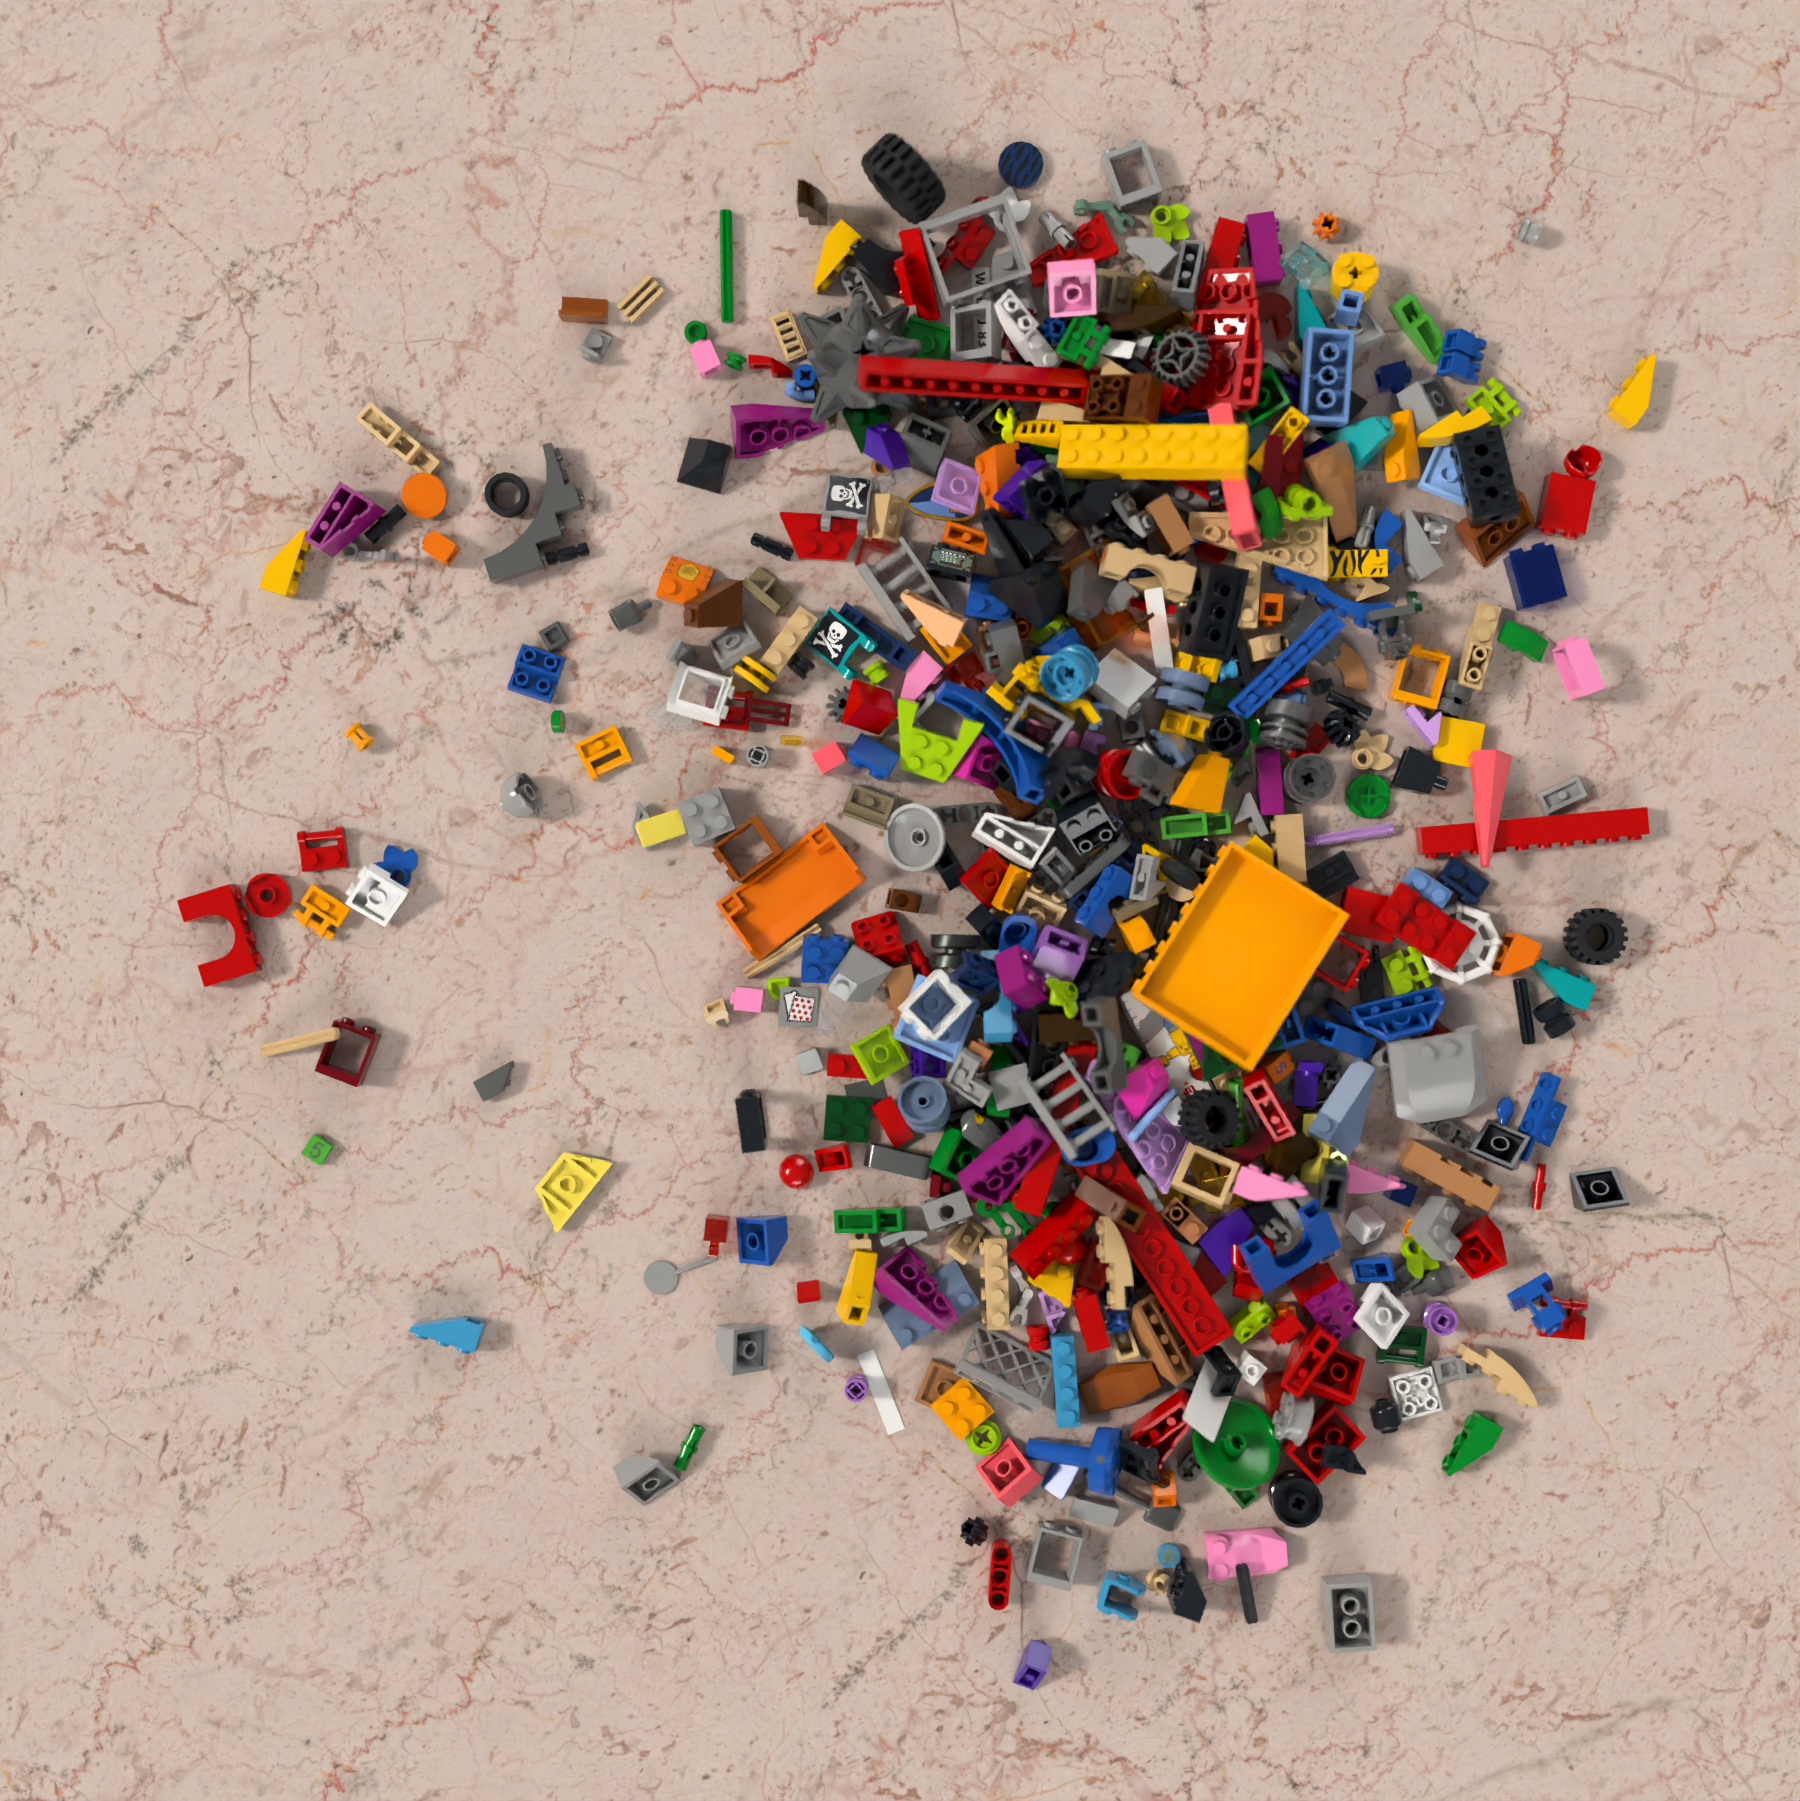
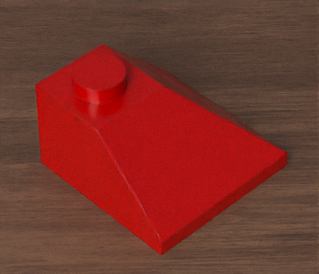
(1481, 1248)

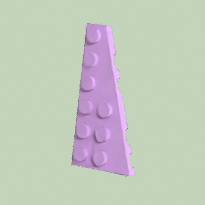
(1157, 1147)

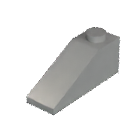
(1418, 552)

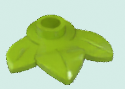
(1174, 225)
(1063, 994)
(1418, 1259)

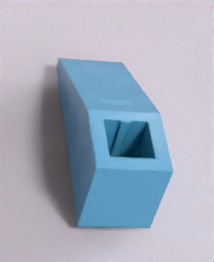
(455, 1331)

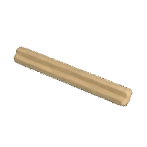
(780, 952)
(300, 1042)

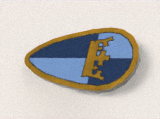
(920, 503)

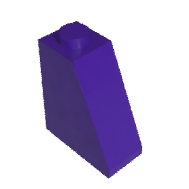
(1009, 495)
(1227, 1230)

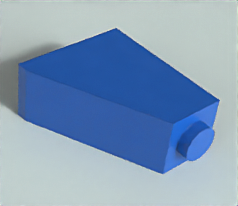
(1339, 1037)

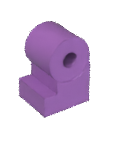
(1091, 740)

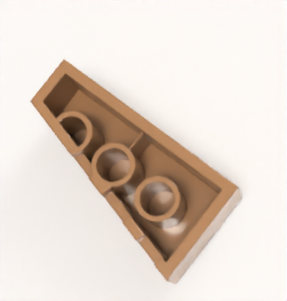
(1449, 1175)

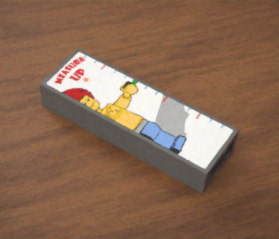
(1168, 1042)

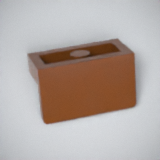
(584, 310)

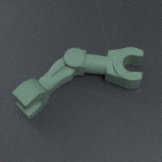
(1107, 206)

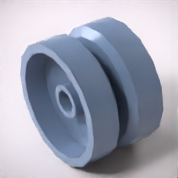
(1182, 690)
(924, 1104)

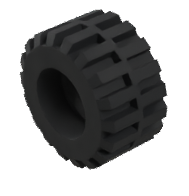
(1612, 942)
(1225, 1118)

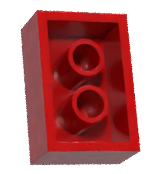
(1338, 1376)
(1328, 1426)

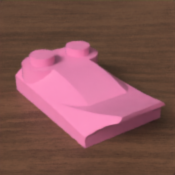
(1257, 1547)

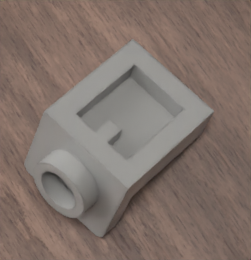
(595, 346)

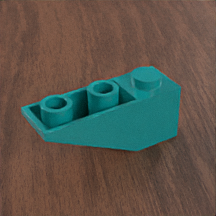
(1305, 314)
(1568, 988)

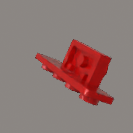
(967, 243)
(915, 275)

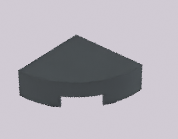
(1240, 772)

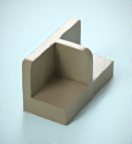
(767, 590)

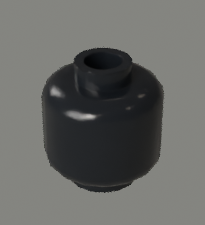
(1385, 1415)

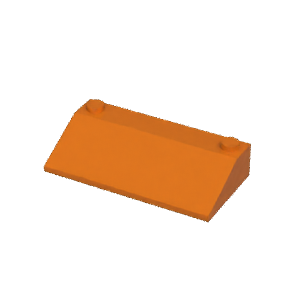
(790, 891)

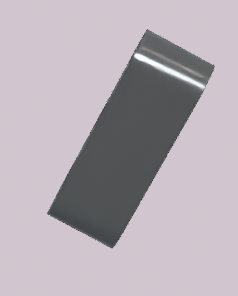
(897, 1161)

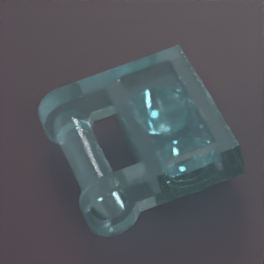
(1299, 259)

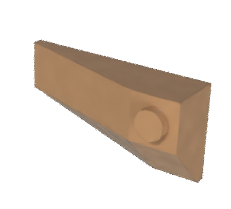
(1334, 482)

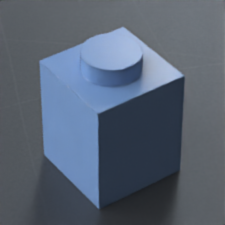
(1348, 307)

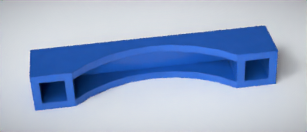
(1323, 596)

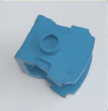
(1124, 1581)

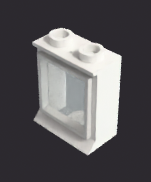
(700, 694)

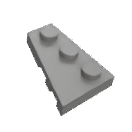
(1003, 266)

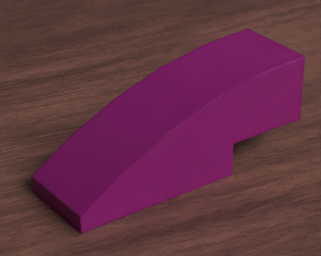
(1269, 781)

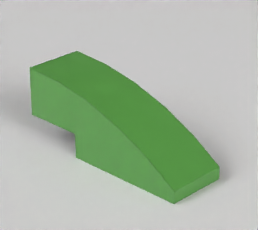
(1418, 327)
(1196, 825)

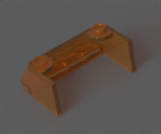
(1103, 627)

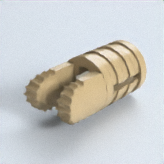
(1296, 365)

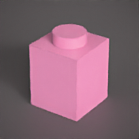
(705, 358)
(747, 999)

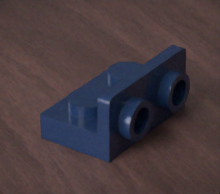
(1462, 881)
(975, 973)

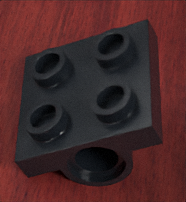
(1121, 532)

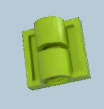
(1302, 502)

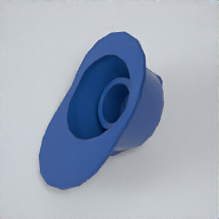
(1019, 931)
(1094, 1150)

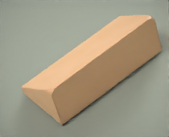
(1143, 638)

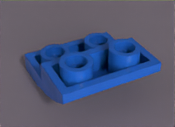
(536, 673)

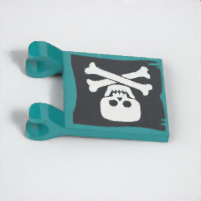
(836, 640)

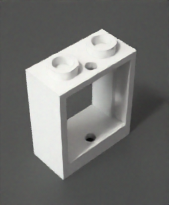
(950, 989)

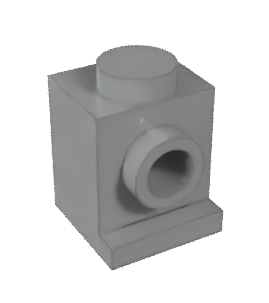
(1120, 597)

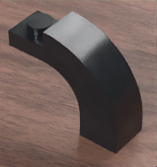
(1068, 762)

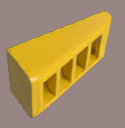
(1050, 432)

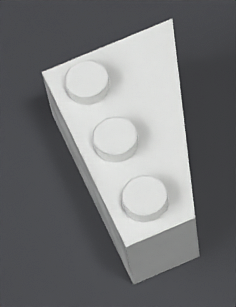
(1013, 838)

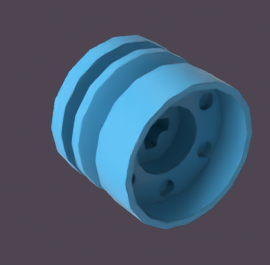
(1060, 678)

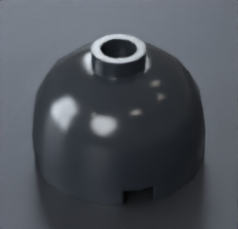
(1228, 734)

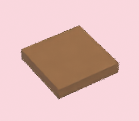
(935, 1382)

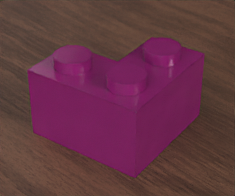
(1018, 979)

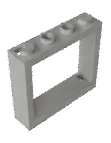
(964, 214)

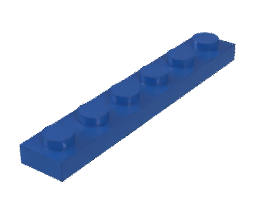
(1286, 664)

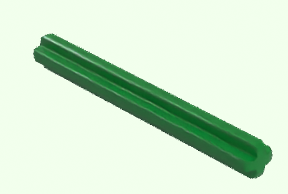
(726, 266)

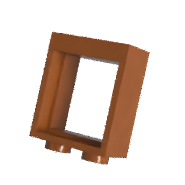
(732, 871)

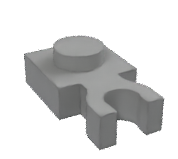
(1147, 1186)

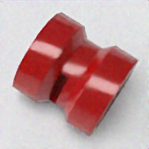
(1038, 1337)

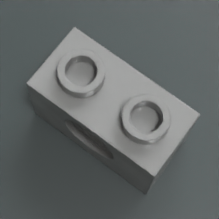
(954, 1198)

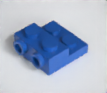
(821, 956)

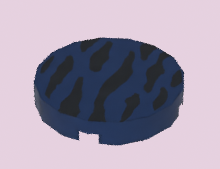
(1020, 165)

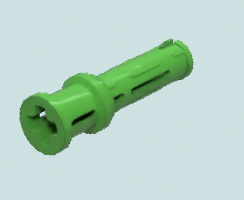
(1236, 1093)

